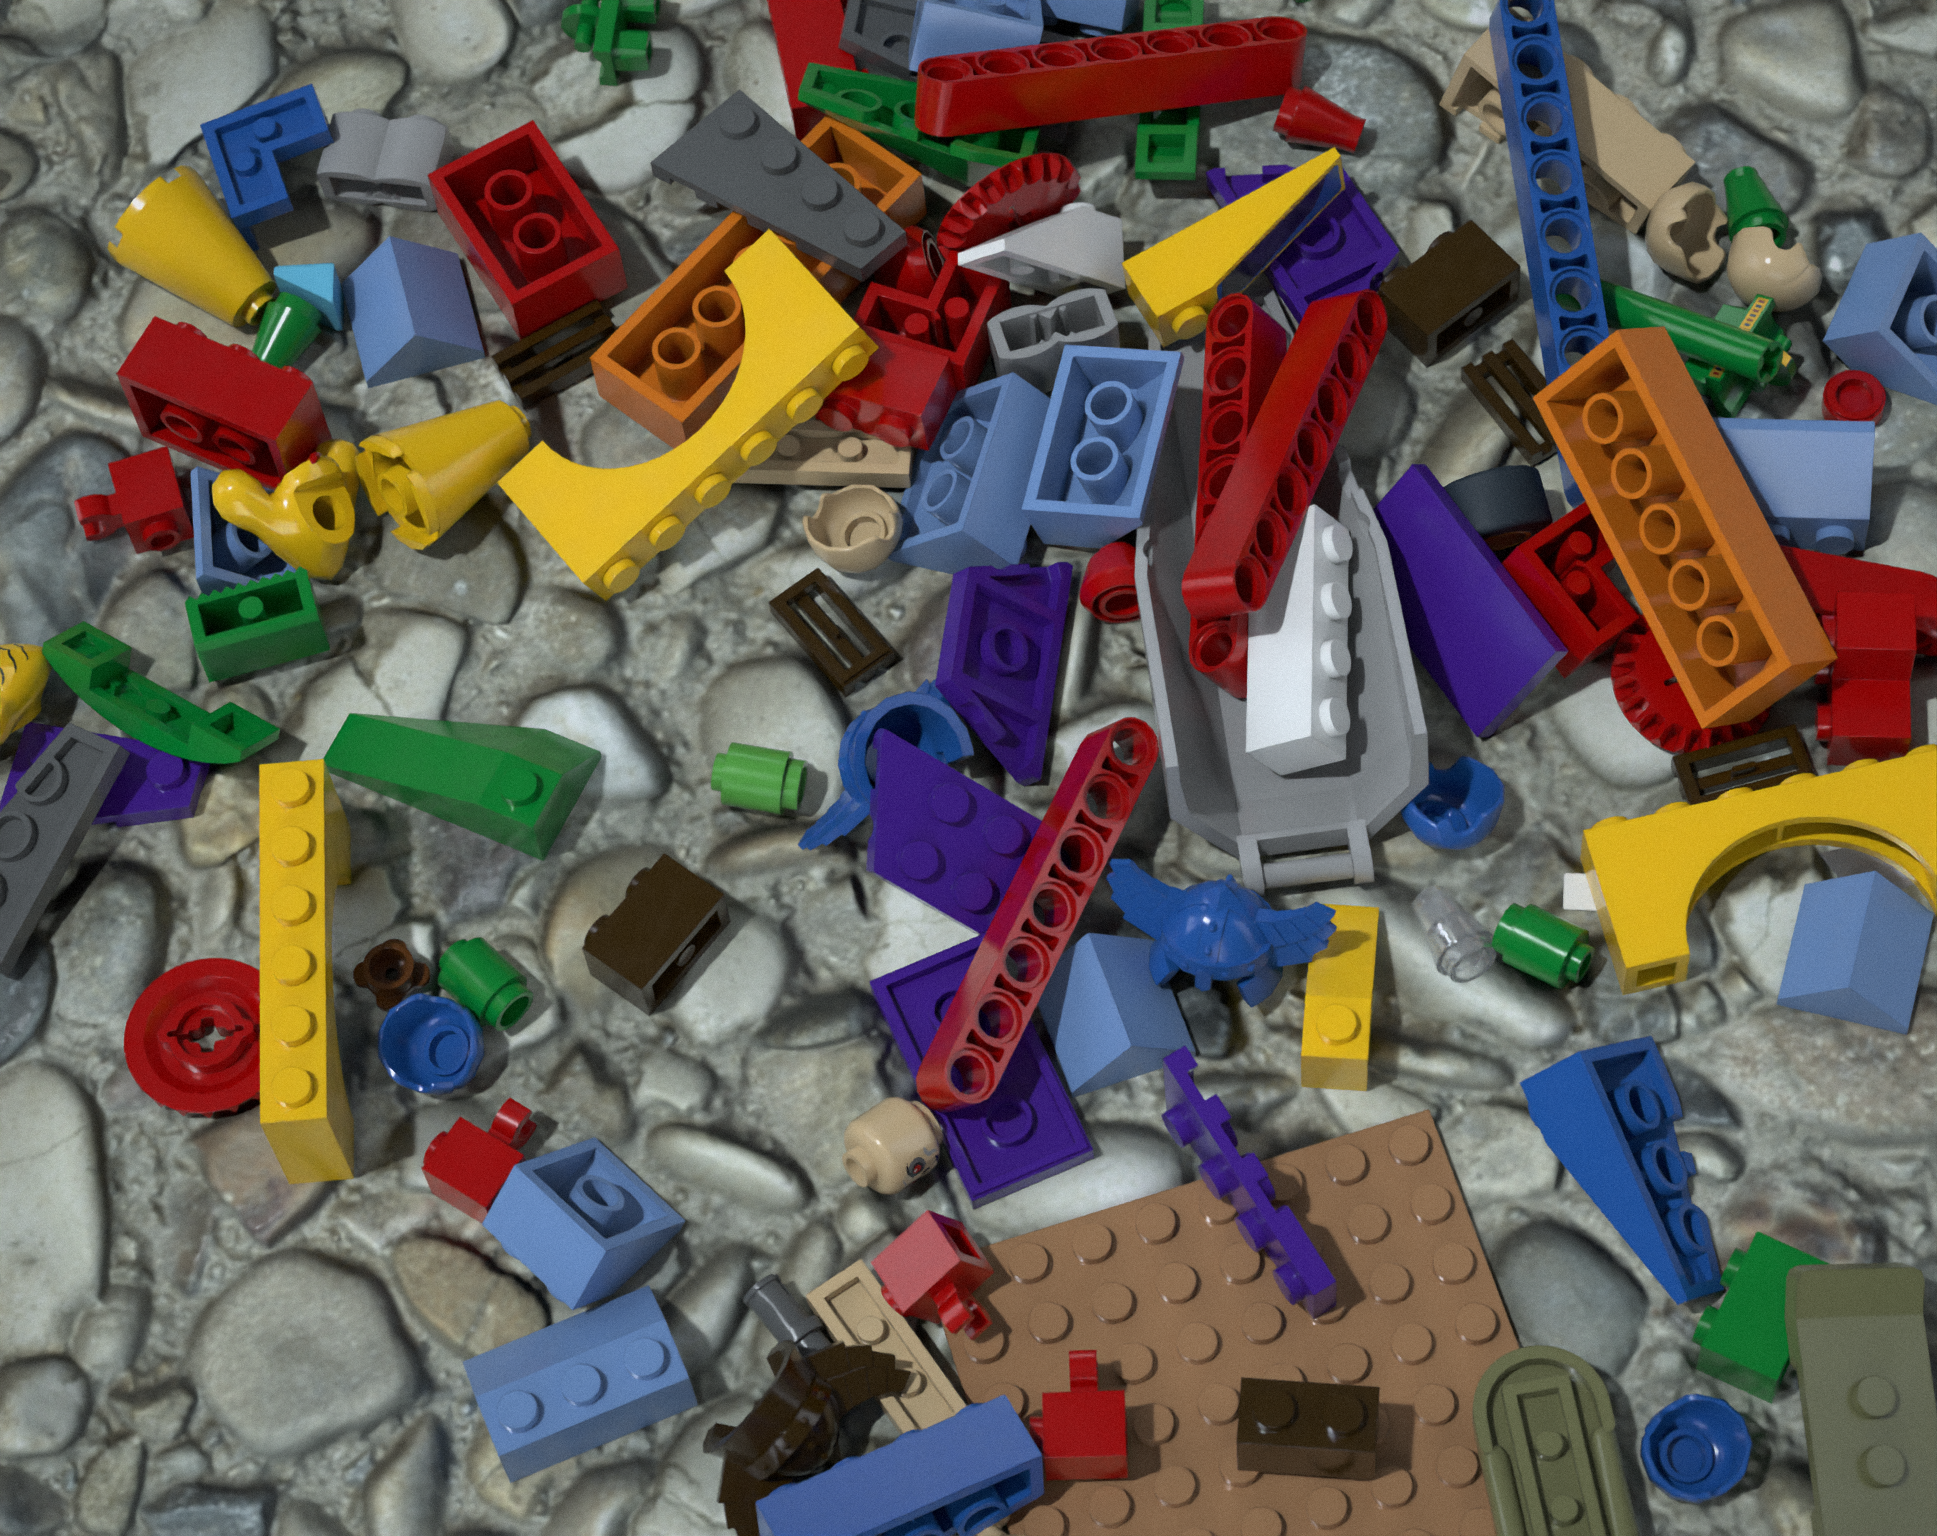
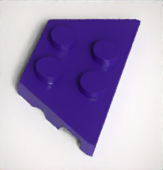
(1332, 256)
(1005, 657)
(944, 834)

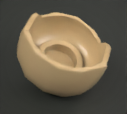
(1684, 231)
(1764, 269)
(854, 528)

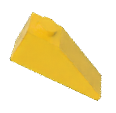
(1341, 1003)

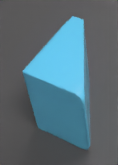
(316, 285)

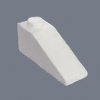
(1056, 253)

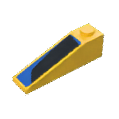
(1226, 251)

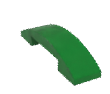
(1169, 137)
(100, 675)

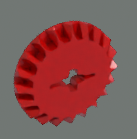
(1031, 186)
(1662, 711)
(174, 1014)

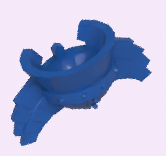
(918, 718)
(1218, 930)

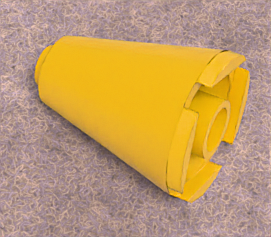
(193, 249)
(440, 467)

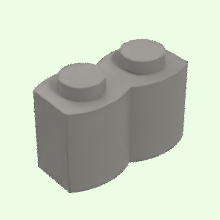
(383, 159)
(1033, 336)

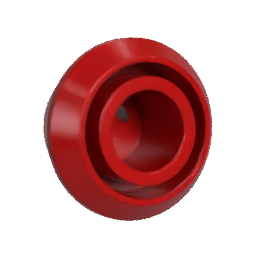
(915, 266)
(1109, 584)

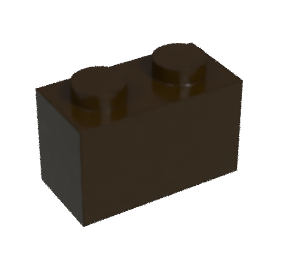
(1449, 292)
(655, 933)
(1307, 1428)

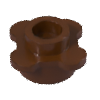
(387, 957)

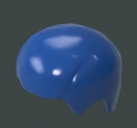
(1456, 805)
(430, 1044)
(1696, 1448)

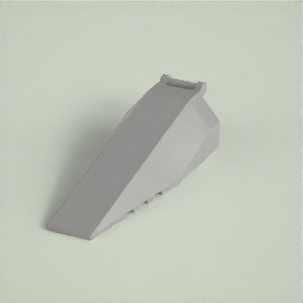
(1203, 729)

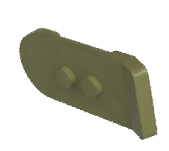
(1865, 1397)
(1550, 1447)

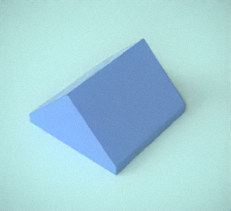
(410, 312)
(222, 550)
(1857, 952)
(1109, 1013)

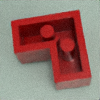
(946, 323)
(1568, 585)
(1870, 680)

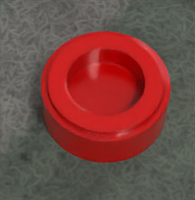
(1853, 397)

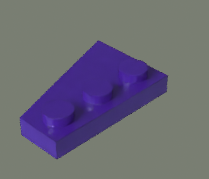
(147, 790)

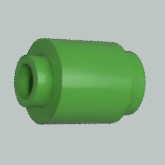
(759, 778)

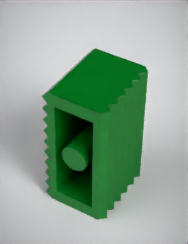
(257, 625)

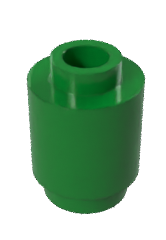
(1543, 945)
(484, 983)

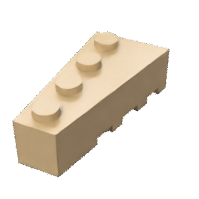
(1620, 152)

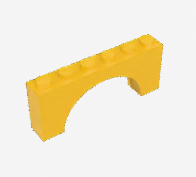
(792, 358)
(1659, 865)
(301, 1076)

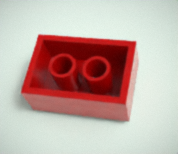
(527, 229)
(221, 402)

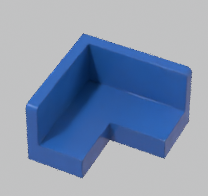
(250, 146)

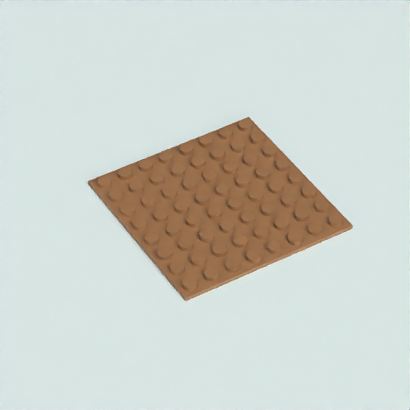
(1192, 1309)

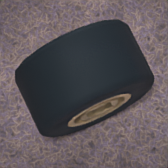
(1503, 504)

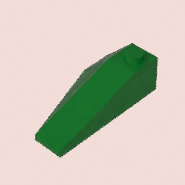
(886, 112)
(481, 777)

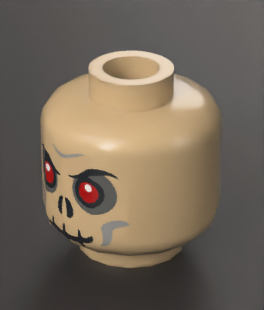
(892, 1145)

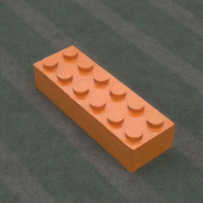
(688, 337)
(1684, 527)

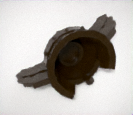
(795, 1423)

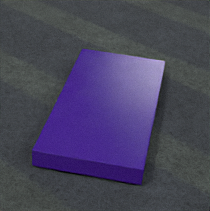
(1462, 605)
(1026, 1123)

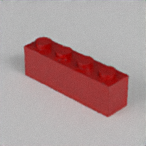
(805, 34)

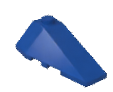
(1614, 1131)

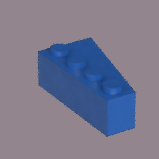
(922, 1484)

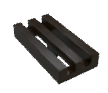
(553, 347)
(1495, 365)
(860, 667)
(1739, 749)

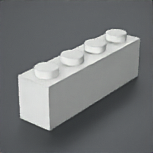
(1301, 653)

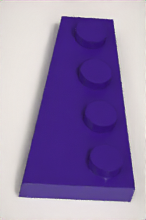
(1246, 1184)

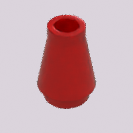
(1317, 121)

